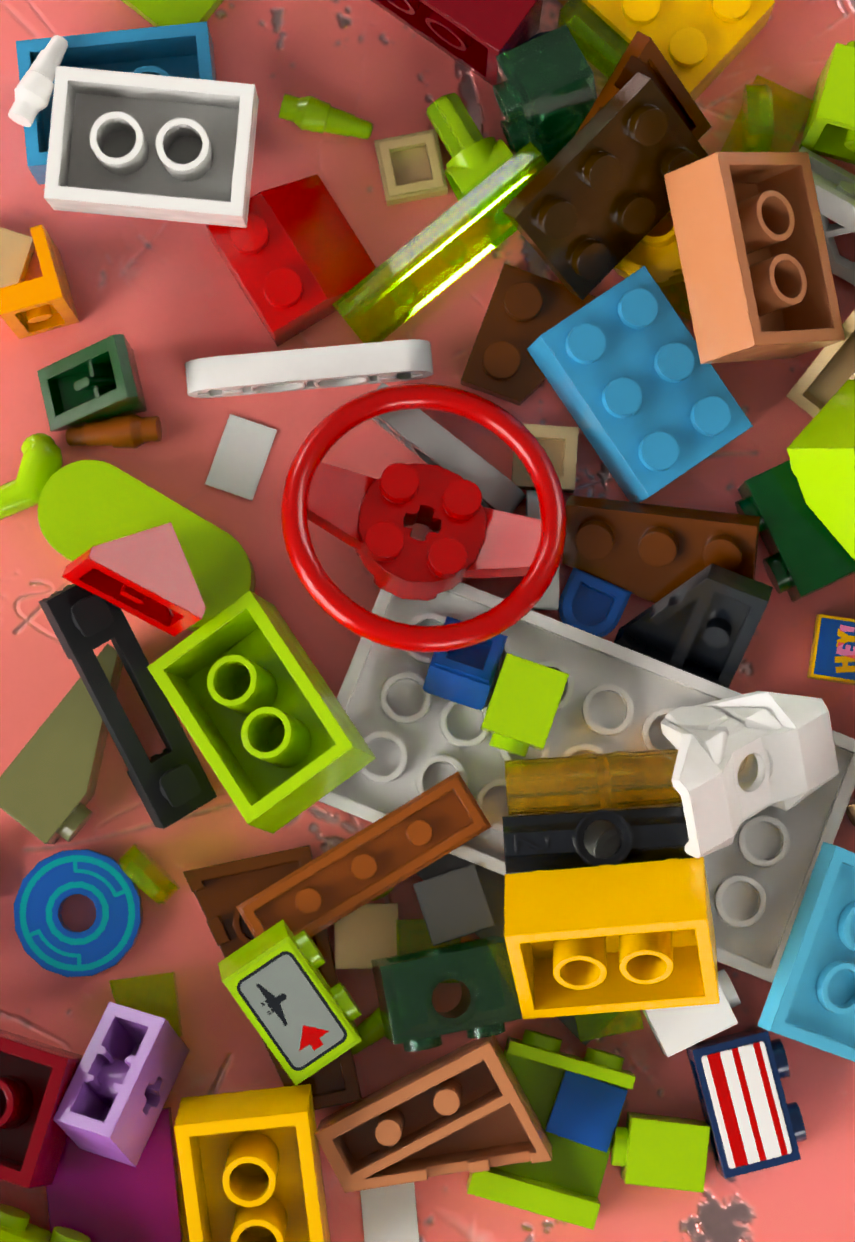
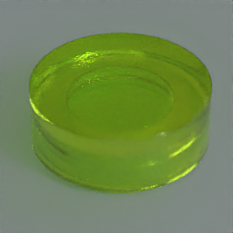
(148, 874)

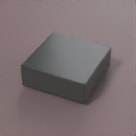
(453, 905)

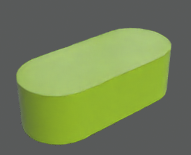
(100, 503)

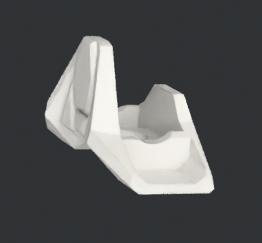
(783, 732)

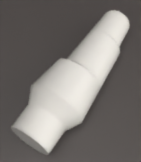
(37, 84)

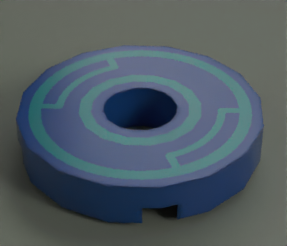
(40, 918)

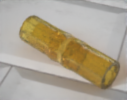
(591, 782)

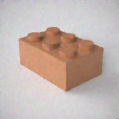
(754, 256)

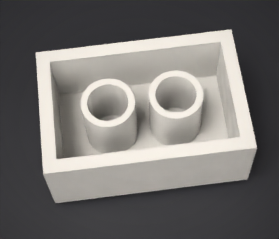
(151, 146)

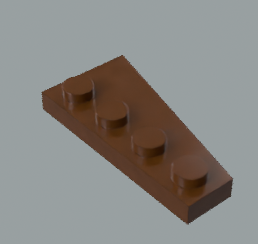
(225, 887)

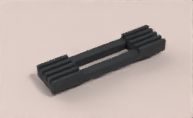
(171, 781)

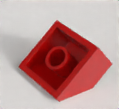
(293, 256)

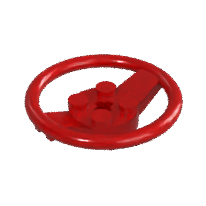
(464, 538)

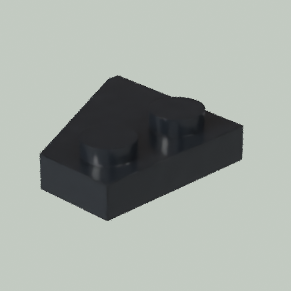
(701, 624)

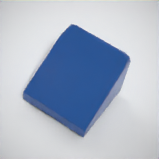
(465, 673)

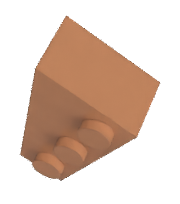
(436, 1122)

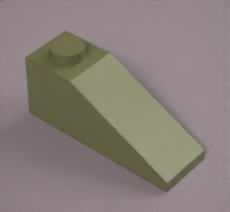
(60, 764)

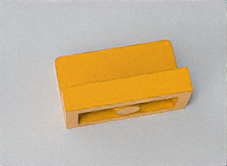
(42, 301)

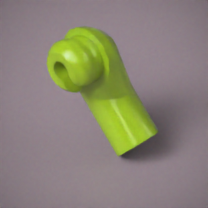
(38, 464)

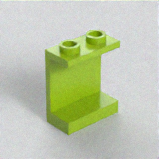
(572, 1180)

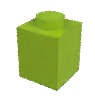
(523, 705)
(662, 1151)

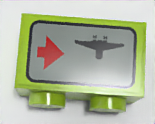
(291, 1001)

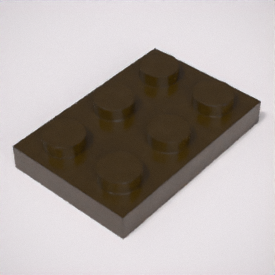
(605, 186)

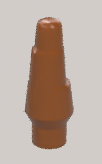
(118, 431)

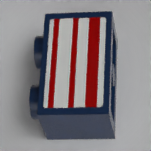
(746, 1102)

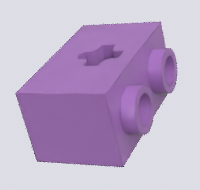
(121, 1084)

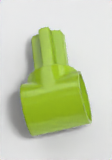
(471, 154)

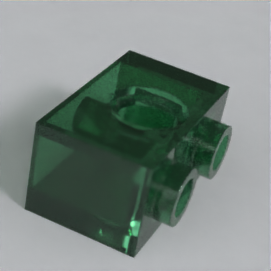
(544, 92)
(408, 981)

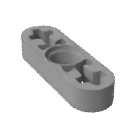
(441, 448)

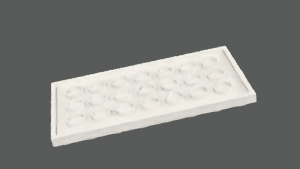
(606, 707)

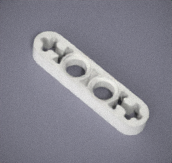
(309, 368)

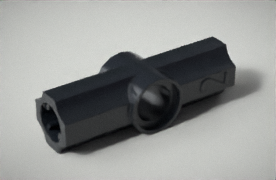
(558, 842)

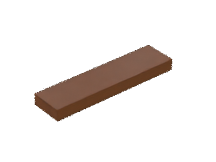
(369, 861)

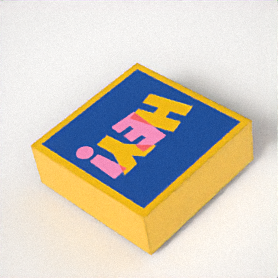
(833, 650)

